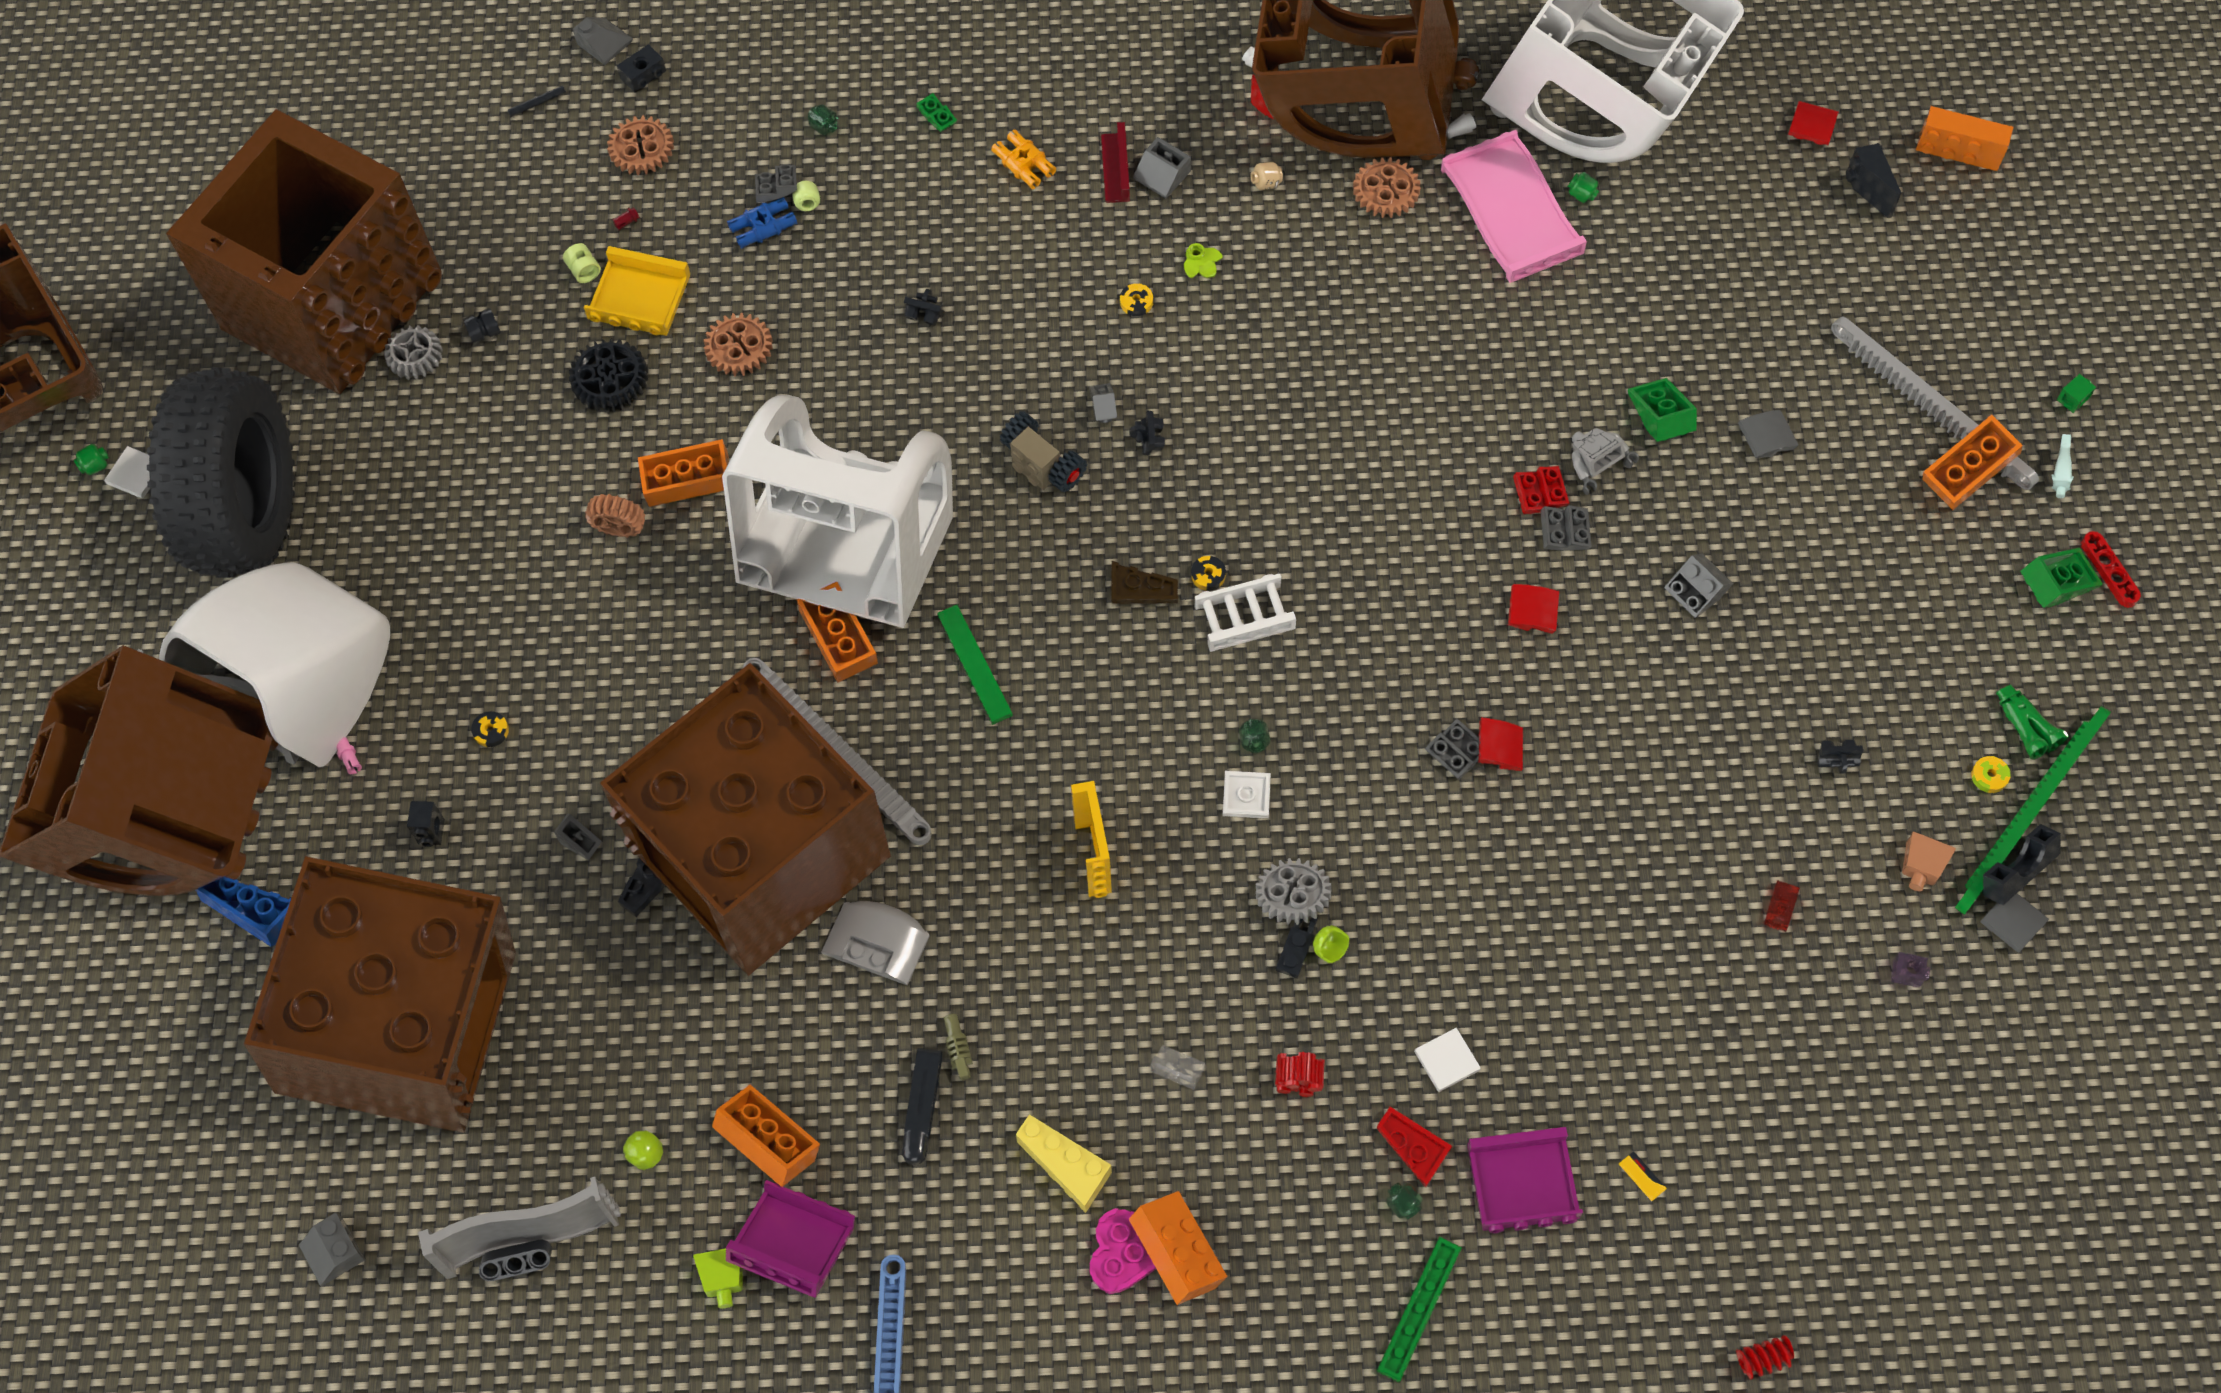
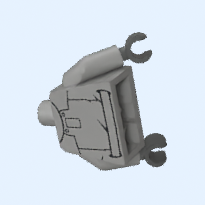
(1596, 453)

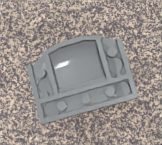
(877, 940)

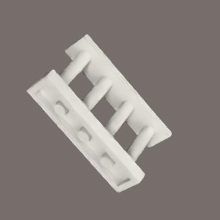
(1242, 632)

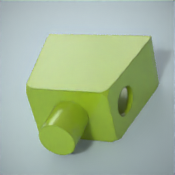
(718, 1276)

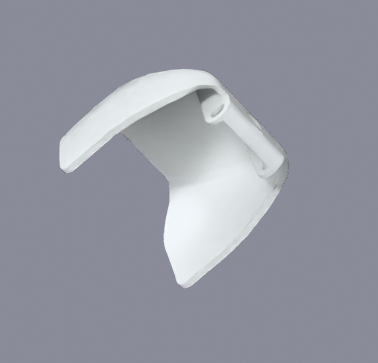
(298, 644)

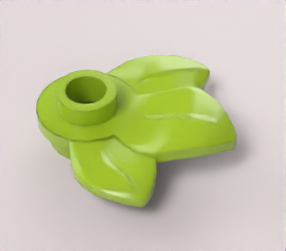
(1202, 263)

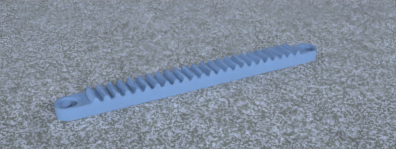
(890, 1327)

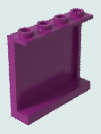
(1523, 1180)
(791, 1239)

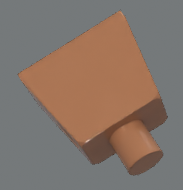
(1925, 860)

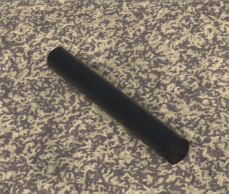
(536, 101)

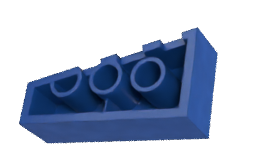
(248, 907)

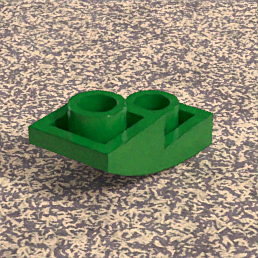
(936, 113)

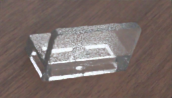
(1177, 1067)

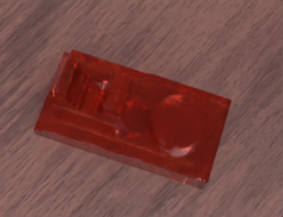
(1781, 905)

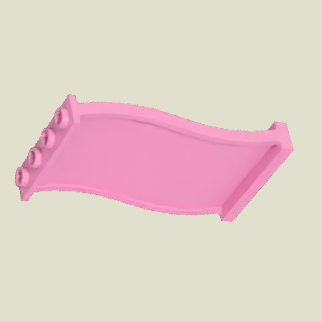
(1513, 206)

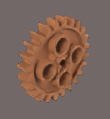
(625, 149)
(1399, 188)
(752, 333)

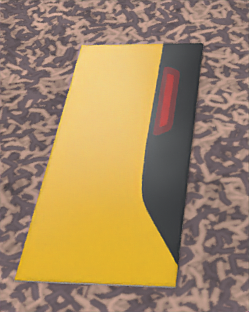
(1642, 1176)

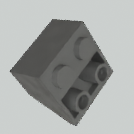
(1162, 167)
(1698, 585)

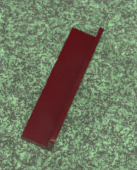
(1115, 165)

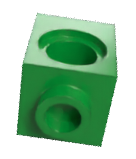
(2076, 393)

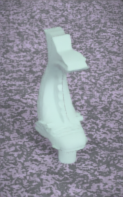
(2063, 470)

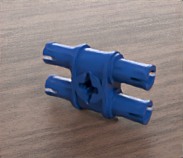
(762, 222)

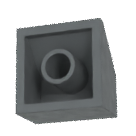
(330, 1249)

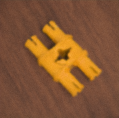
(1023, 159)

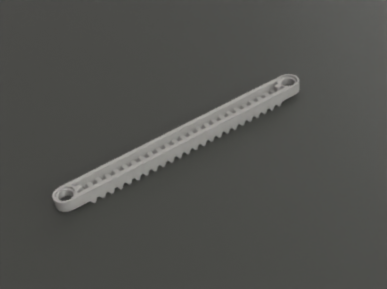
(1921, 393)
(888, 800)

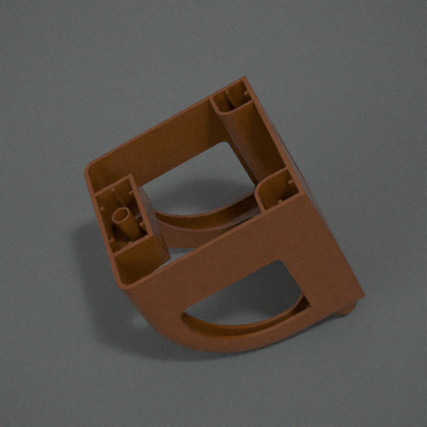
(1411, 80)
(31, 310)
(159, 785)

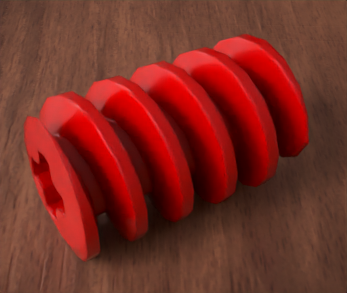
(1765, 1356)

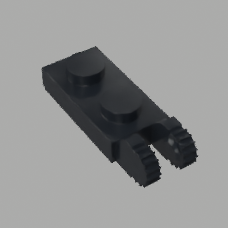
(1296, 949)

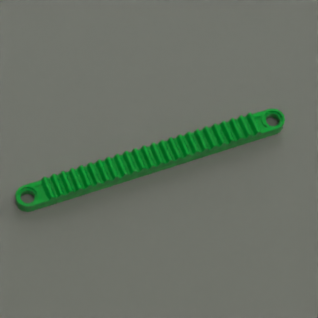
(2032, 806)

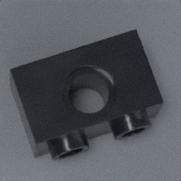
(641, 68)
(425, 823)

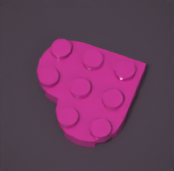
(1120, 1255)

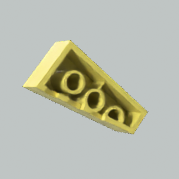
(1066, 1162)

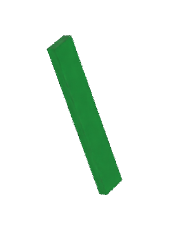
(974, 664)
(1419, 1309)

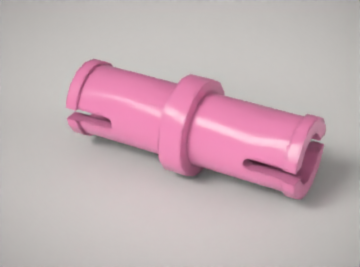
(347, 754)

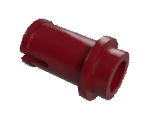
(626, 218)

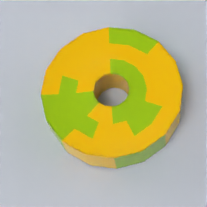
(1997, 768)

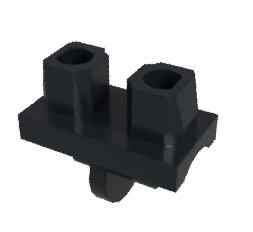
(932, 311)
(1145, 431)
(1840, 756)

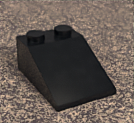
(1873, 178)

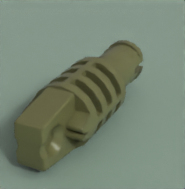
(957, 1047)

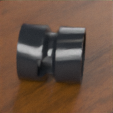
(481, 325)

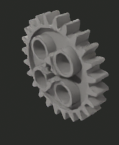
(1303, 895)

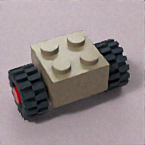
(1038, 458)

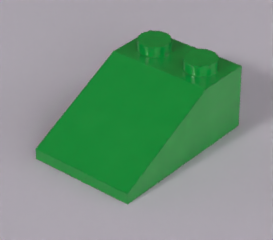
(1664, 409)
(2060, 577)

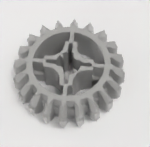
(408, 346)

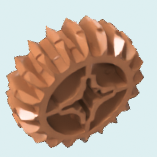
(615, 516)

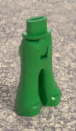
(2032, 727)

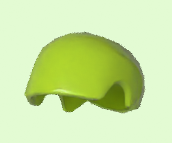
(1331, 943)
(643, 1149)

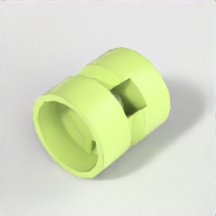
(581, 263)

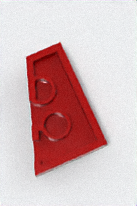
(1414, 1144)

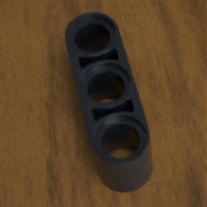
(506, 1268)

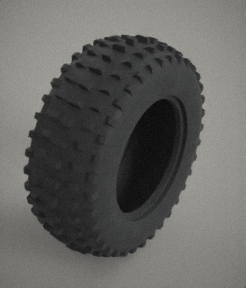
(221, 472)

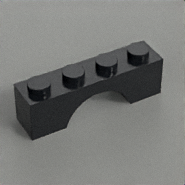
(2039, 850)

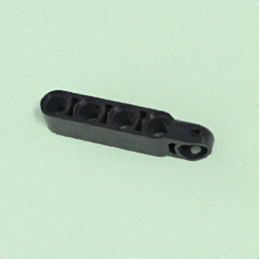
(921, 1105)

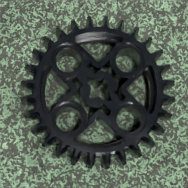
(608, 378)

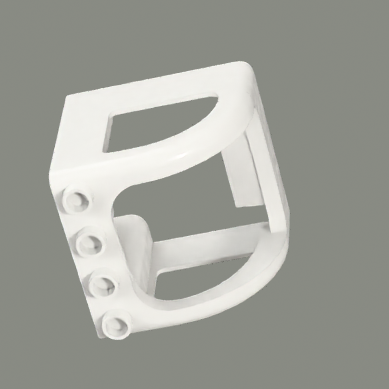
(1545, 57)
(835, 516)

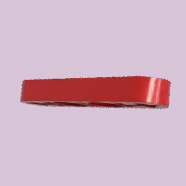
(2114, 567)

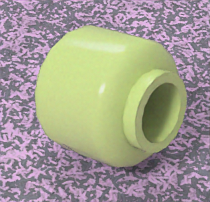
(806, 196)

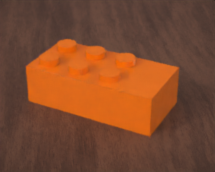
(1964, 138)
(1972, 462)
(683, 472)
(838, 638)
(765, 1135)
(1177, 1247)

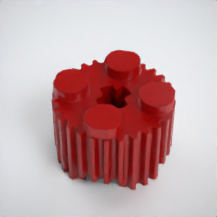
(1299, 1074)

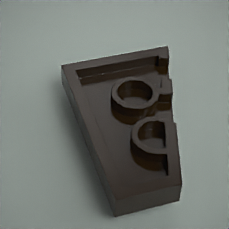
(1139, 587)

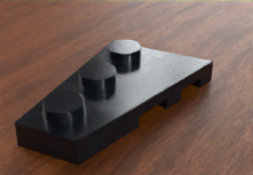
(640, 889)

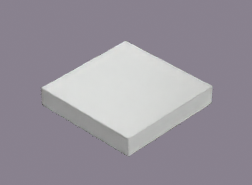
(130, 473)
(1246, 794)
(1447, 1060)

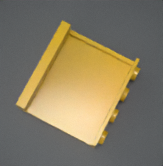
(639, 291)
(1088, 814)

